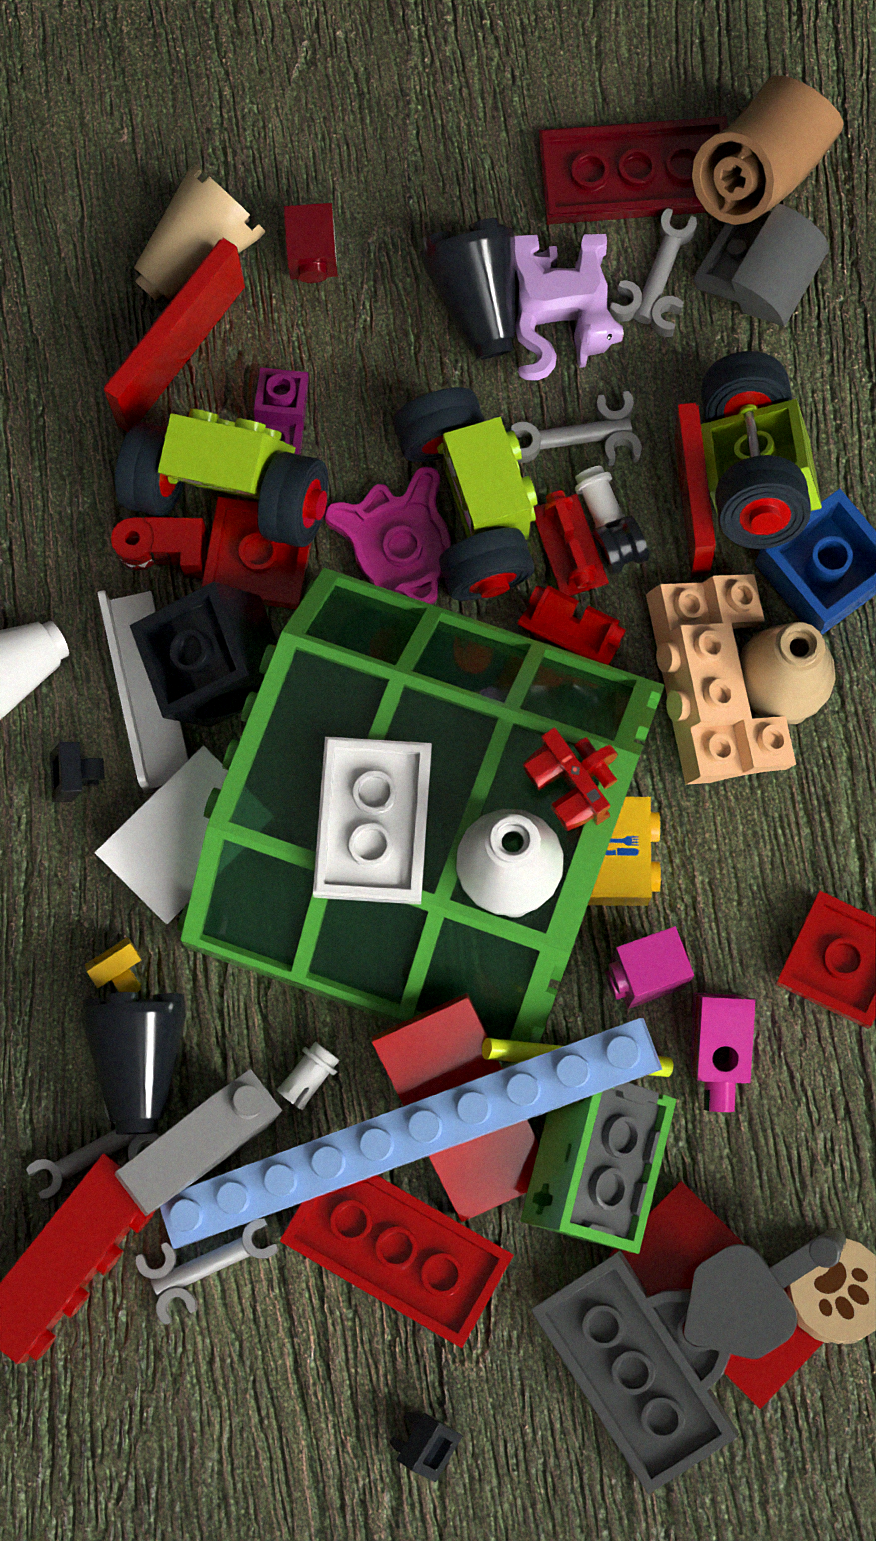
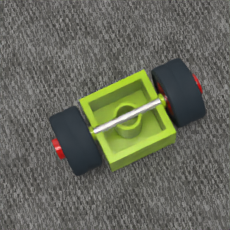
(757, 451)
(225, 458)
(485, 485)

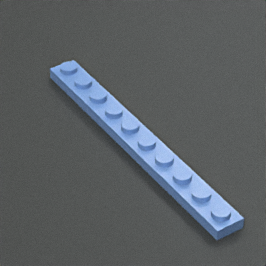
(411, 1132)

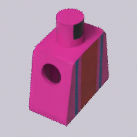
(716, 1023)

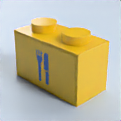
(627, 869)

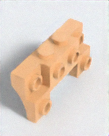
(707, 683)

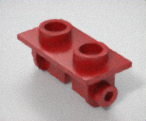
(569, 544)
(552, 620)

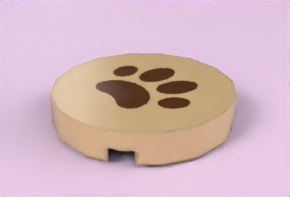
(838, 1300)

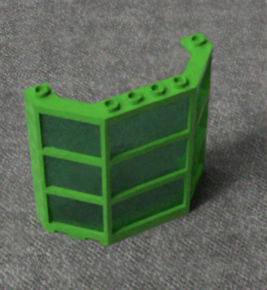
(407, 672)

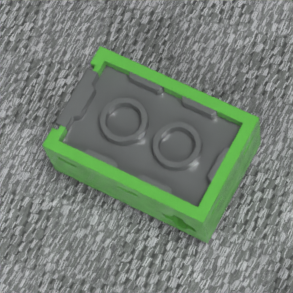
(600, 1166)

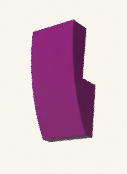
(282, 403)

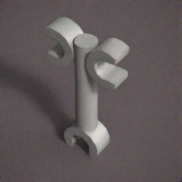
(649, 305)
(613, 427)
(87, 1157)
(169, 1281)

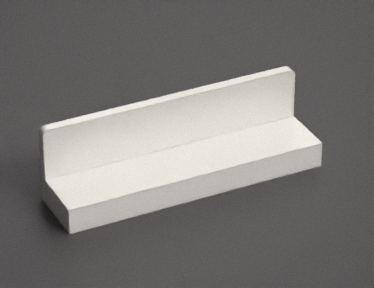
(154, 741)

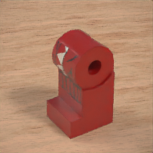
(162, 541)

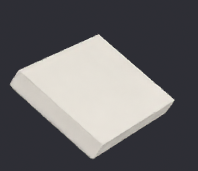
(372, 820)
(164, 838)

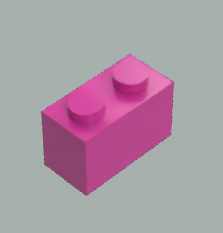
(649, 968)

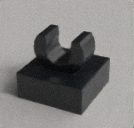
(72, 772)
(428, 1445)

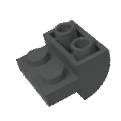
(764, 263)

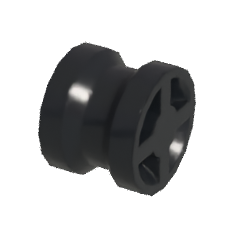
(621, 544)

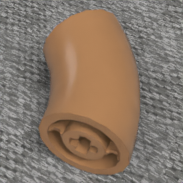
(765, 151)

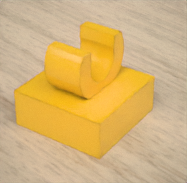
(115, 966)

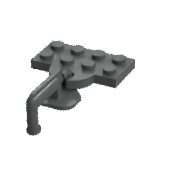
(656, 1355)

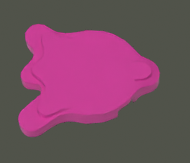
(397, 537)

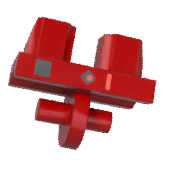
(558, 760)

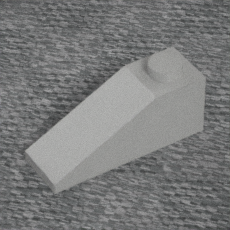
(199, 1142)

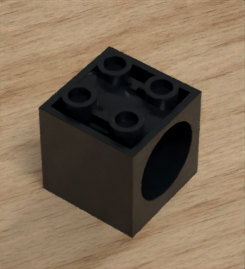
(205, 653)

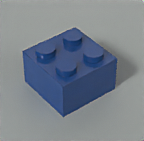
(827, 566)

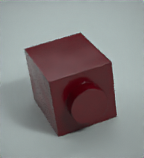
(310, 242)

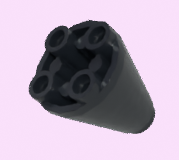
(476, 283)
(134, 1054)

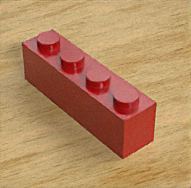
(64, 1259)

